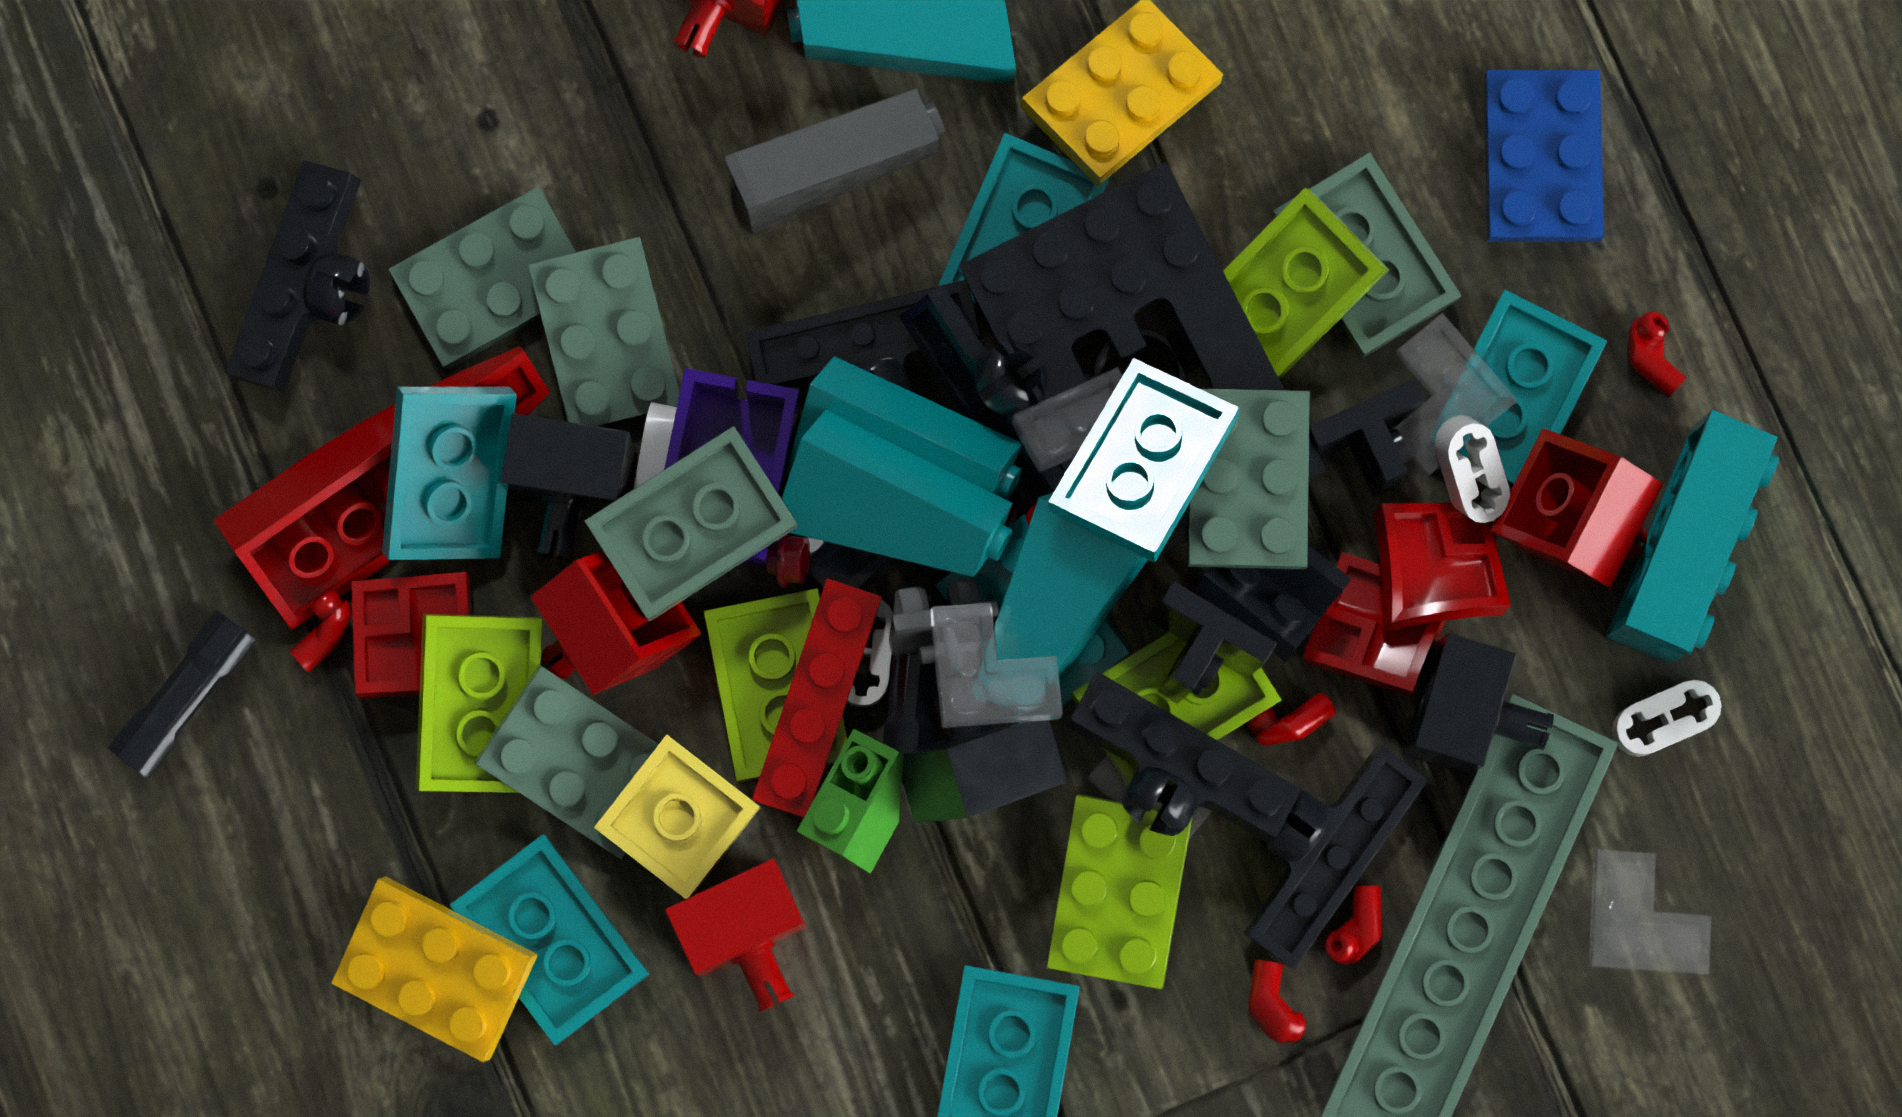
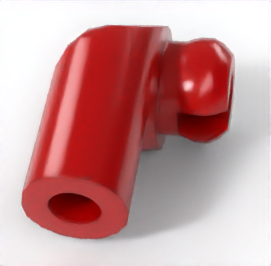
(1647, 353)
(328, 634)
(1293, 726)
(1360, 932)
(1269, 1008)

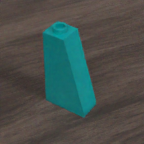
(909, 35)
(913, 424)
(890, 501)
(1061, 589)

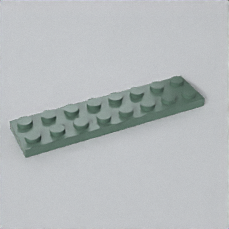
(1471, 924)

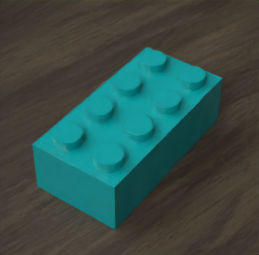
(1693, 537)

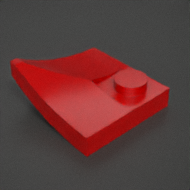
(1437, 565)
(389, 628)
(1354, 640)

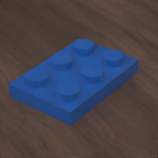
(1543, 156)

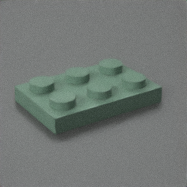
(478, 279)
(1416, 280)
(604, 333)
(1256, 491)
(691, 523)
(565, 753)

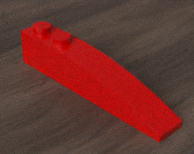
(327, 512)

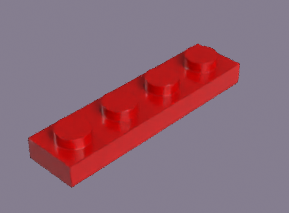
(817, 698)

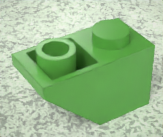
(857, 802)

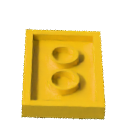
(1121, 91)
(434, 969)

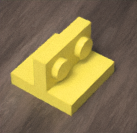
(677, 817)

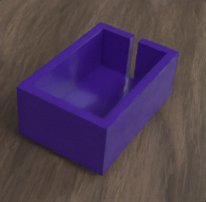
(765, 422)

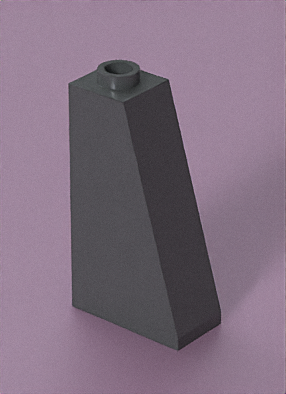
(832, 158)

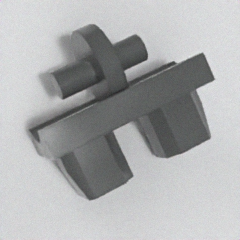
(912, 621)

